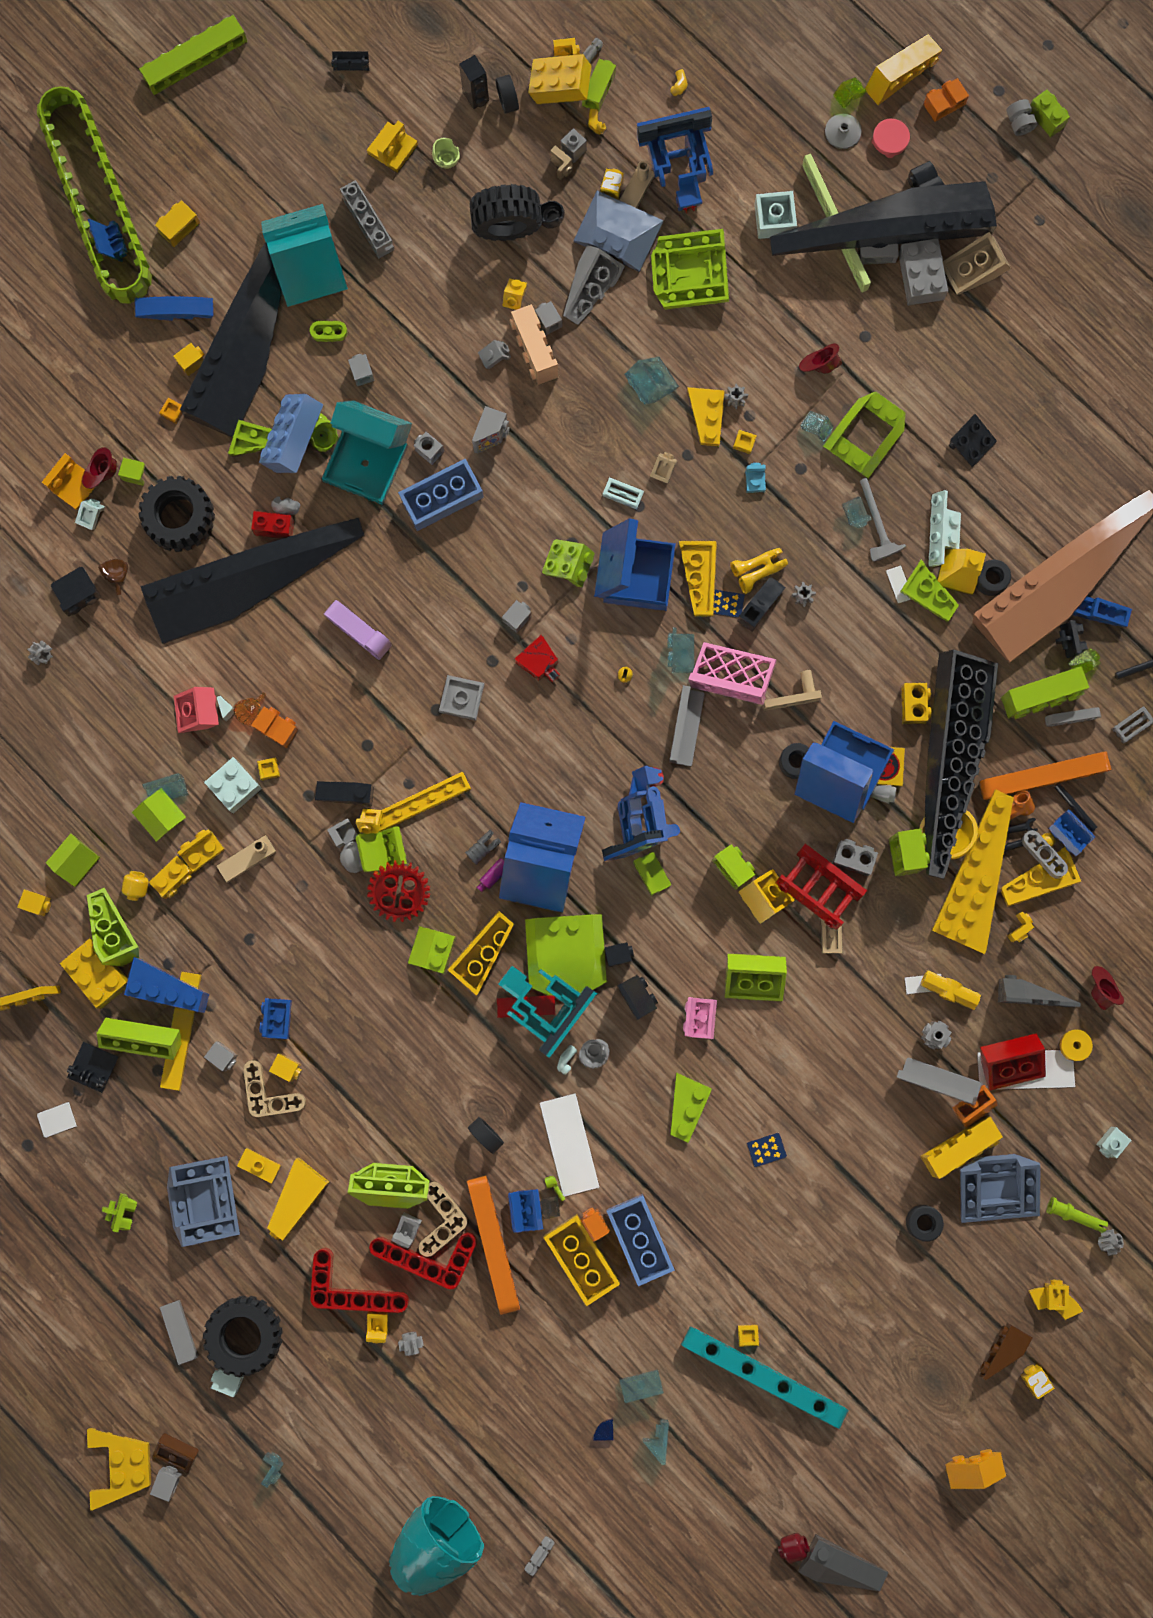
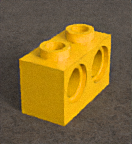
(909, 703)

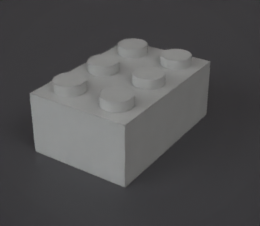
(923, 272)

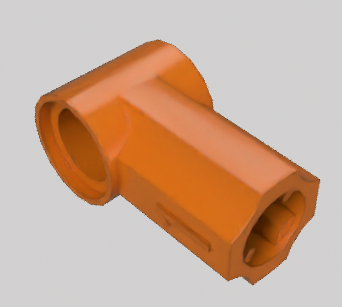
(1022, 804)

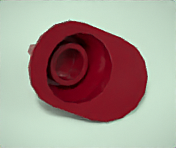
(823, 360)
(100, 469)
(1105, 989)

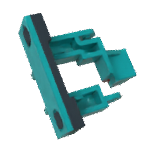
(555, 1032)

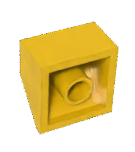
(765, 897)

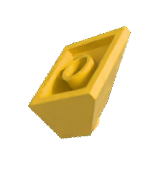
(961, 569)

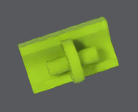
(120, 1222)

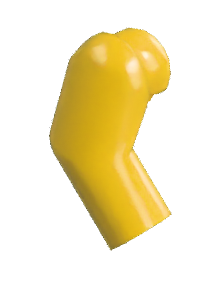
(681, 84)
(593, 122)

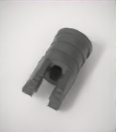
(479, 850)

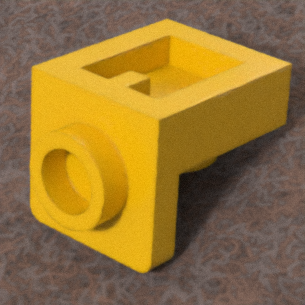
(565, 47)
(1057, 1295)

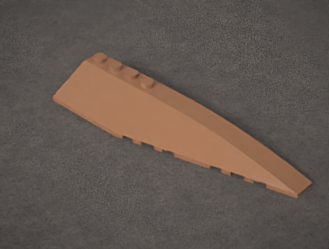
(1060, 583)

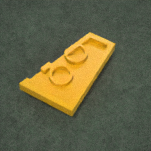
(707, 411)

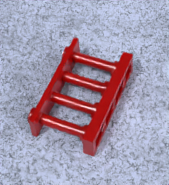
(837, 879)

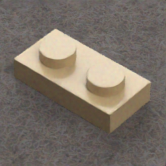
(831, 939)

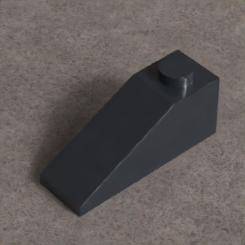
(345, 792)

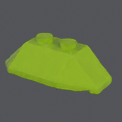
(389, 1186)

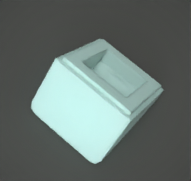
(225, 708)

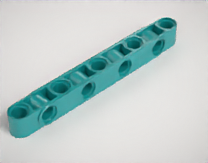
(765, 1377)

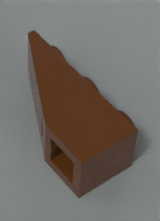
(1009, 1348)

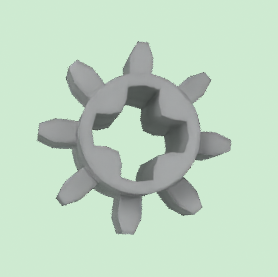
(731, 396)
(807, 591)
(40, 652)
(1110, 1242)
(410, 1343)

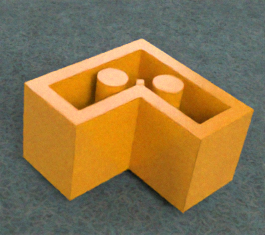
(976, 1471)

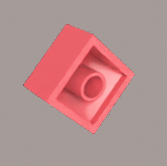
(196, 709)

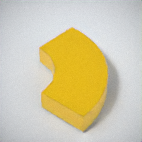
(1039, 1297)

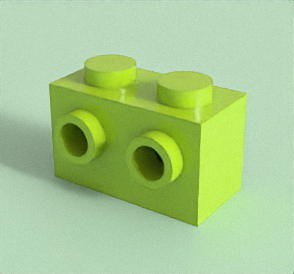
(1049, 113)

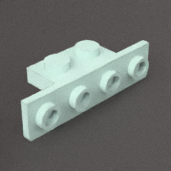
(943, 529)

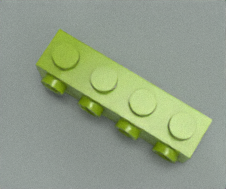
(139, 1038)

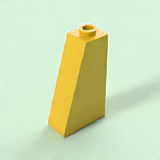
(296, 1198)

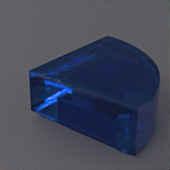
(604, 1431)

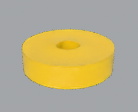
(1083, 1040)

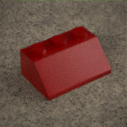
(1013, 1061)

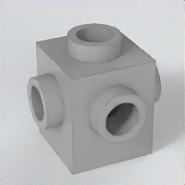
(929, 1035)

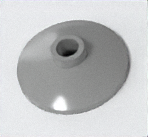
(843, 138)

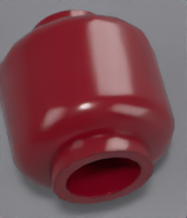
(793, 1548)

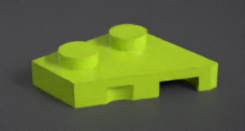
(248, 438)

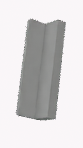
(686, 726)
(940, 1081)

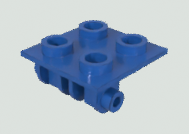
(108, 239)

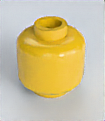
(134, 885)

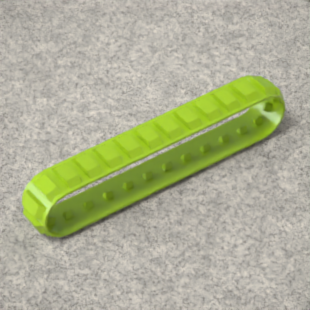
(48, 103)

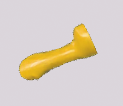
(747, 581)

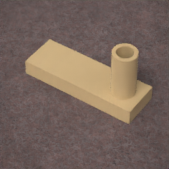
(638, 185)
(808, 696)
(246, 859)

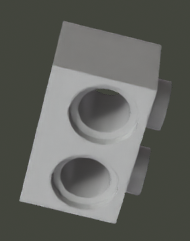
(854, 863)

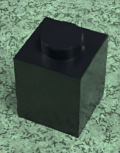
(619, 954)

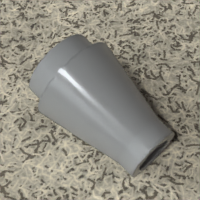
(884, 793)

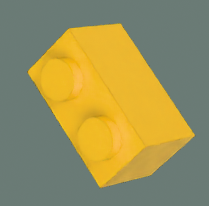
(177, 223)

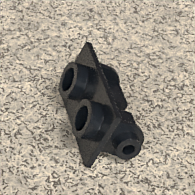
(350, 61)

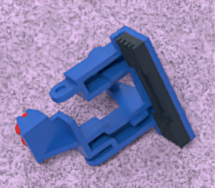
(687, 124)
(630, 807)

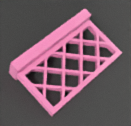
(731, 688)

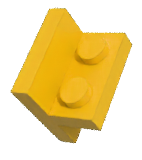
(392, 146)

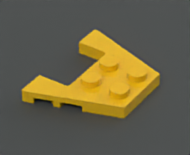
(127, 1463)

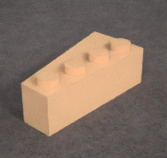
(534, 342)

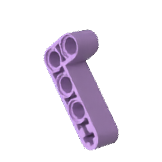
(358, 630)

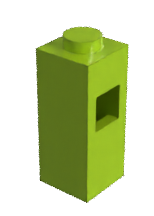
(600, 84)

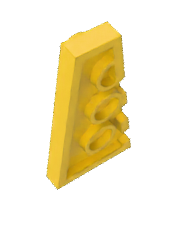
(700, 571)
(1039, 882)
(23, 997)

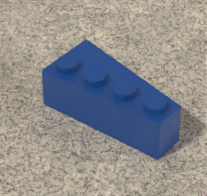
(158, 986)

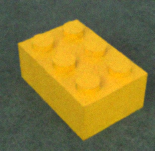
(560, 79)
(96, 981)

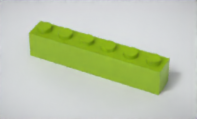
(193, 54)

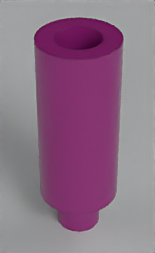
(491, 876)

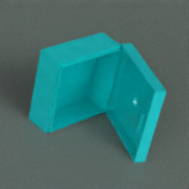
(304, 255)
(369, 437)

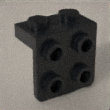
(75, 591)

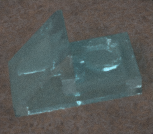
(659, 1446)

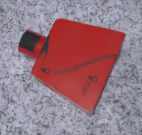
(539, 660)

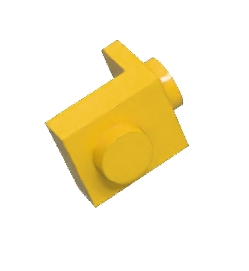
(514, 294)
(369, 821)
(1021, 932)
(377, 1327)

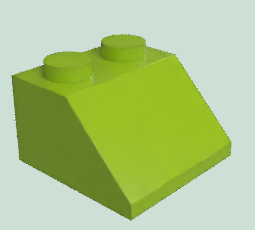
(733, 866)
(432, 950)

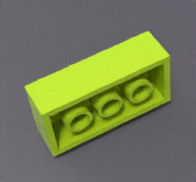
(1045, 692)

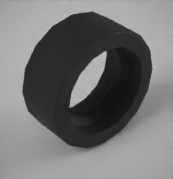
(507, 94)
(485, 1135)

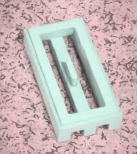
(621, 500)

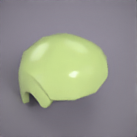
(445, 153)

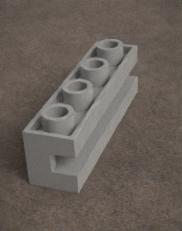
(367, 219)

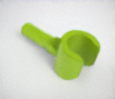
(551, 1182)

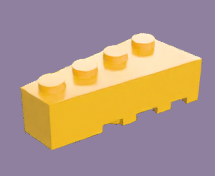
(478, 957)
(961, 1147)

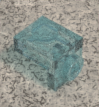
(817, 424)
(856, 512)
(273, 1474)

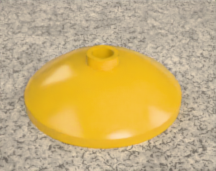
(965, 836)

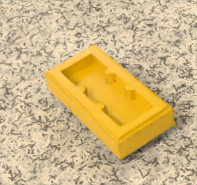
(259, 1165)

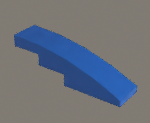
(173, 307)
(1103, 611)

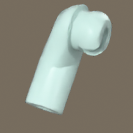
(564, 1058)

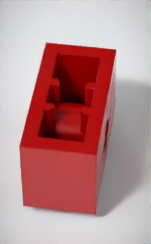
(272, 525)

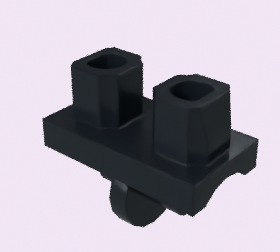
(1070, 639)

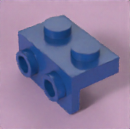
(1071, 832)
(276, 1018)
(525, 1210)

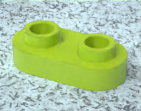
(329, 329)

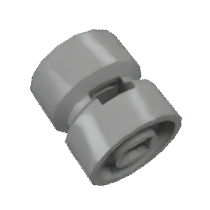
(1021, 117)

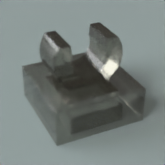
(550, 1207)

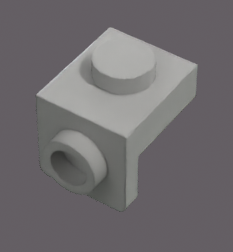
(494, 353)
(406, 1230)

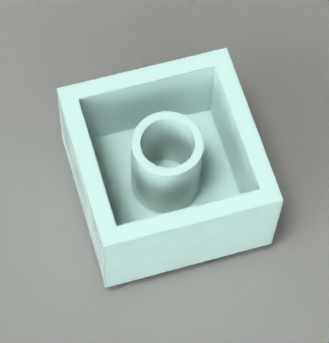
(774, 213)
(233, 785)

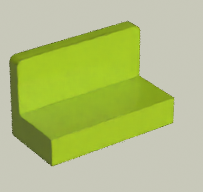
(652, 873)

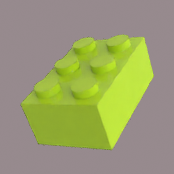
(909, 852)

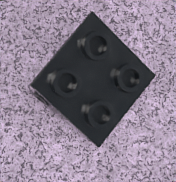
(972, 440)
(92, 1067)

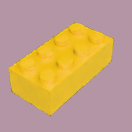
(581, 1260)

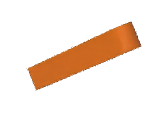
(1046, 775)
(493, 1245)

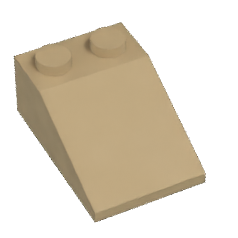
(976, 264)

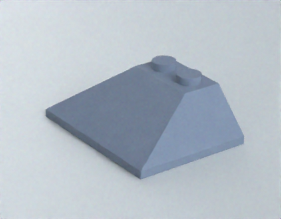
(618, 230)
(999, 1188)
(202, 1201)

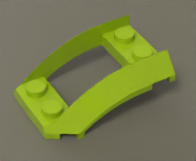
(852, 454)

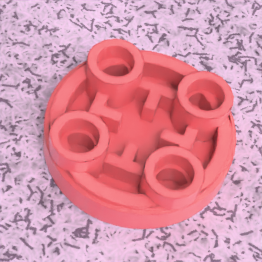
(891, 137)

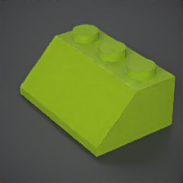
(755, 977)

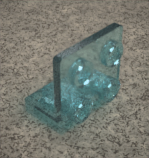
(682, 652)

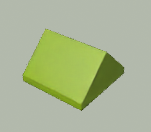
(158, 814)
(72, 860)

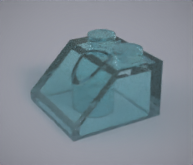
(651, 380)

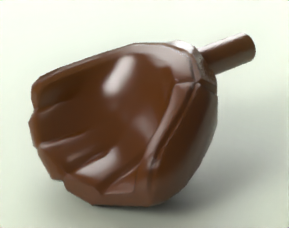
(114, 572)

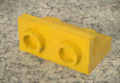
(200, 850)
(171, 877)

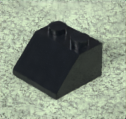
(637, 996)

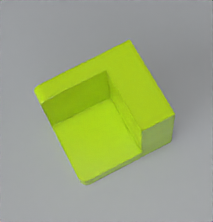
(132, 471)

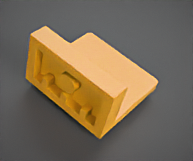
(66, 482)

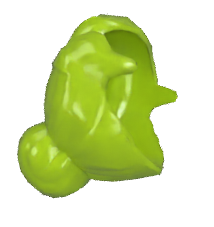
(329, 434)

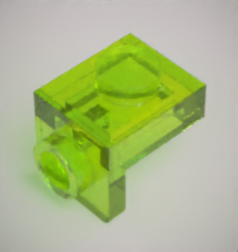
(848, 91)
(1088, 660)

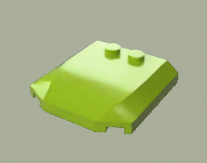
(690, 269)
(566, 948)

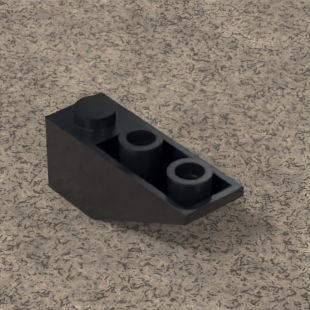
(760, 604)

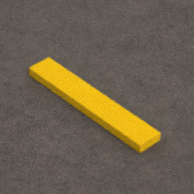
(424, 801)
(182, 1020)

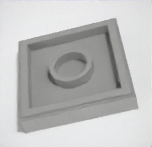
(461, 697)

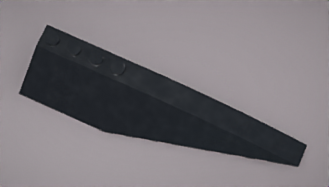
(901, 218)
(238, 352)
(238, 582)
(956, 745)

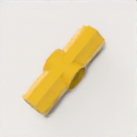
(950, 990)

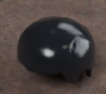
(552, 214)

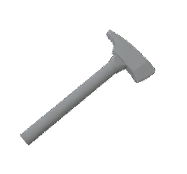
(886, 548)

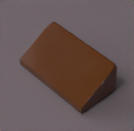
(175, 1452)

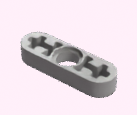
(1072, 717)
(1043, 862)

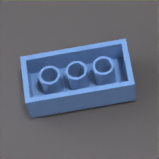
(290, 433)
(441, 494)
(640, 1240)

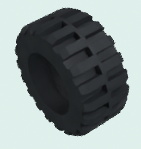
(505, 212)
(162, 495)
(216, 1341)

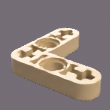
(267, 1102)
(448, 1216)

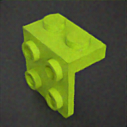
(569, 561)
(380, 848)

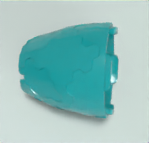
(435, 1547)

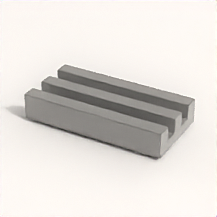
(1121, 733)

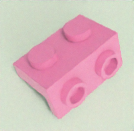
(700, 1018)

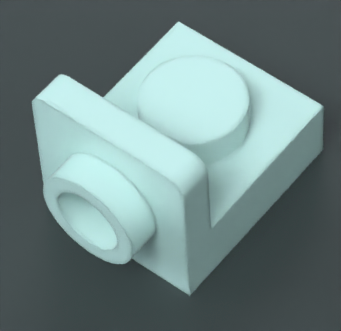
(89, 513)

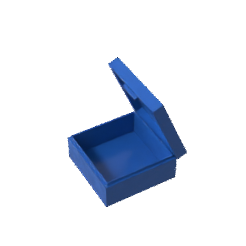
(634, 569)
(842, 771)
(540, 856)

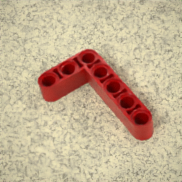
(426, 1262)
(349, 1294)

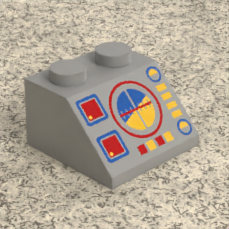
(490, 430)

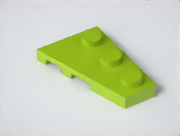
(929, 593)
(687, 1106)

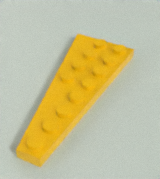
(972, 896)

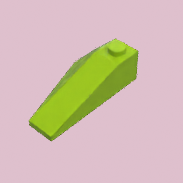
(109, 932)

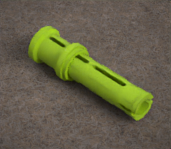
(1068, 1213)

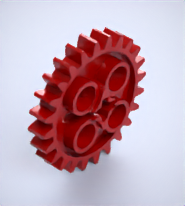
(416, 893)

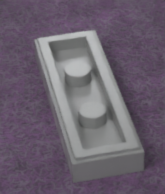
(179, 1332)

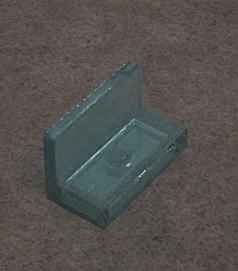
(173, 785)
(641, 1386)

